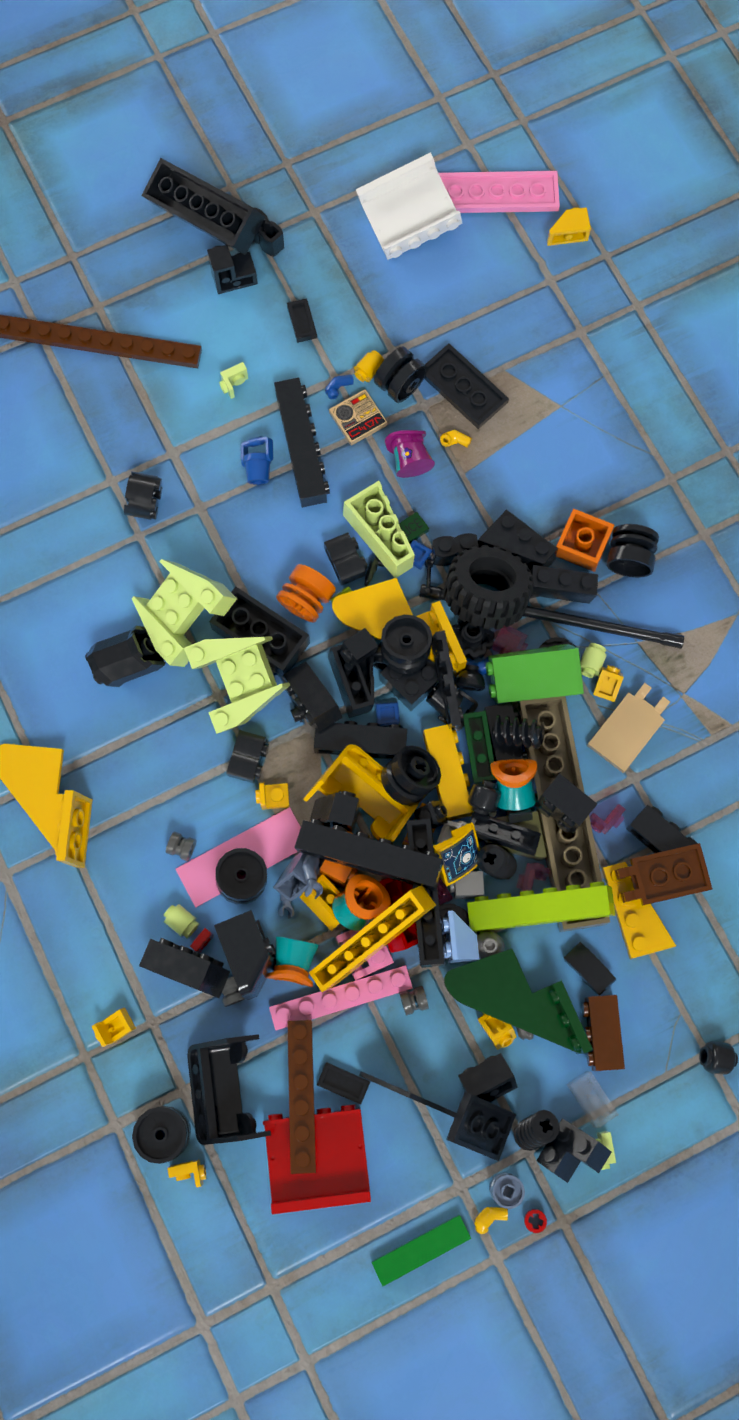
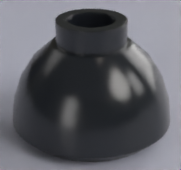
(470, 679)

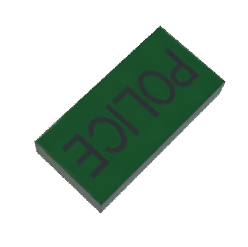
(414, 527)

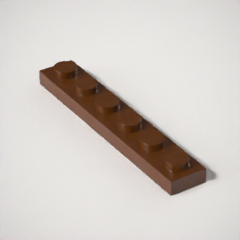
(301, 1097)

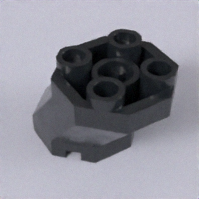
(123, 657)

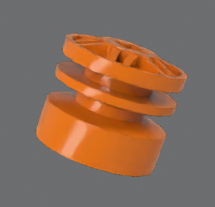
(306, 593)

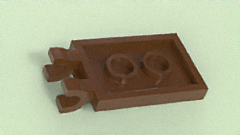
(666, 875)

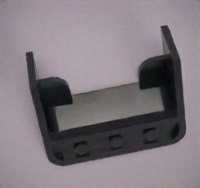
(247, 952)
(217, 1091)

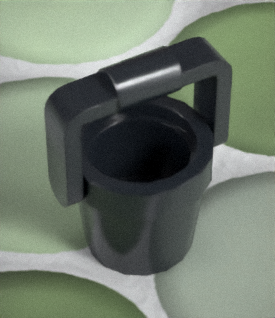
(436, 701)

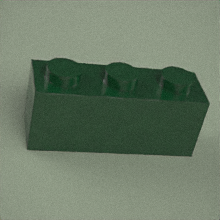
(479, 745)

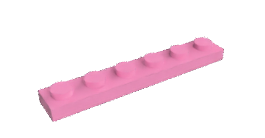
(341, 997)

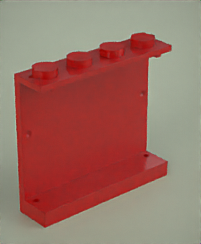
(340, 1163)

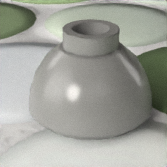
(489, 944)

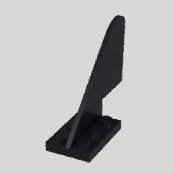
(476, 1124)

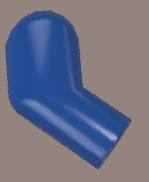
(337, 382)

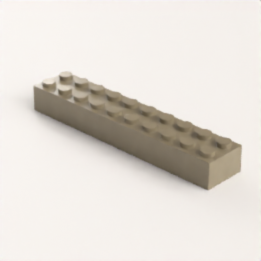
(569, 855)

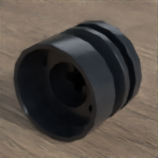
(633, 550)

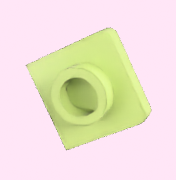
(233, 376)
(606, 1139)

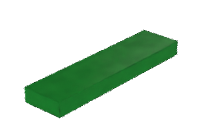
(421, 1250)

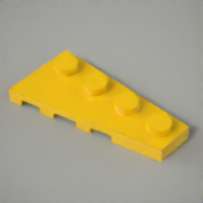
(639, 924)

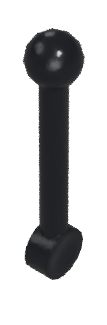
(429, 564)

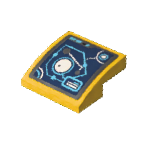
(458, 854)

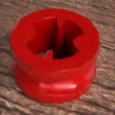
(541, 1215)

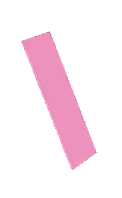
(270, 839)

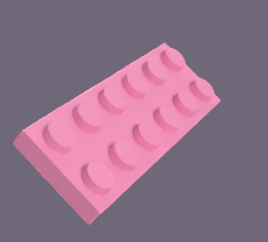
(503, 191)

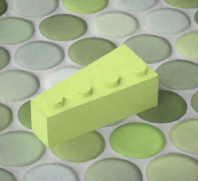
(379, 528)

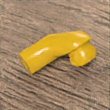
(454, 437)

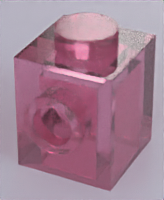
(510, 641)

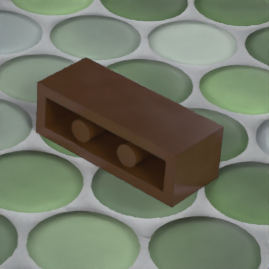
(603, 1033)

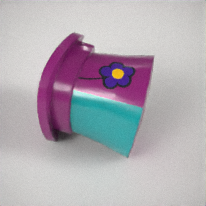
(410, 453)

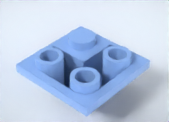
(461, 940)

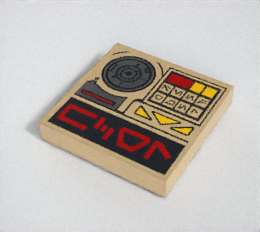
(358, 417)

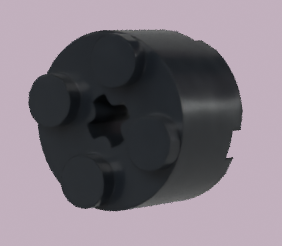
(142, 495)

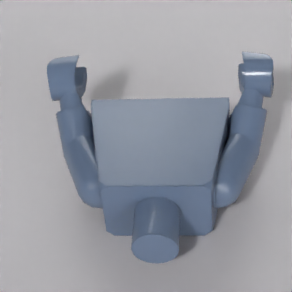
(298, 877)

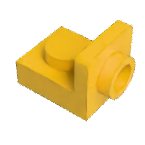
(608, 683)
(273, 796)
(498, 1031)
(183, 1170)

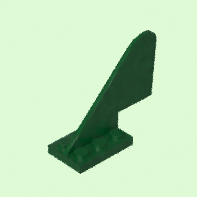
(501, 991)

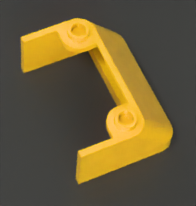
(361, 775)

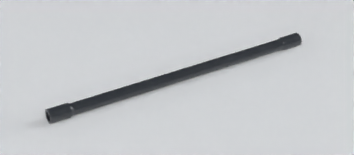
(663, 638)

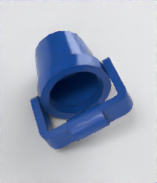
(257, 464)

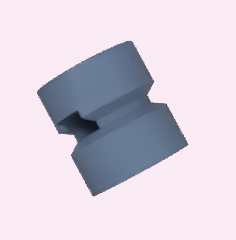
(507, 1190)

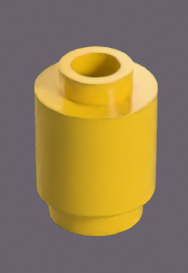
(368, 366)

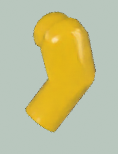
(487, 1217)

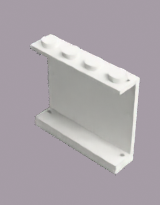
(408, 206)

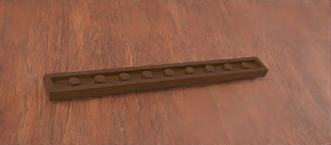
(100, 341)

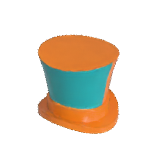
(515, 783)
(360, 902)
(293, 961)

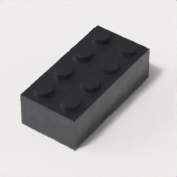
(253, 619)

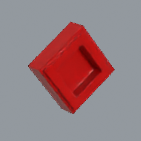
(202, 940)

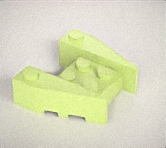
(177, 607)
(244, 674)

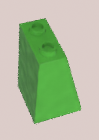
(535, 674)

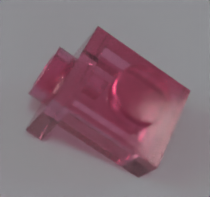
(613, 819)
(531, 872)

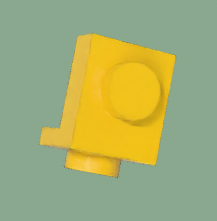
(113, 1027)

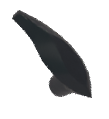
(374, 563)

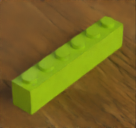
(541, 908)

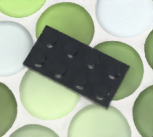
(464, 386)

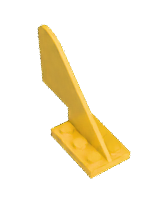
(381, 602)
(34, 781)

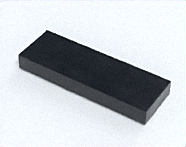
(506, 834)

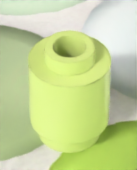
(592, 660)
(180, 920)

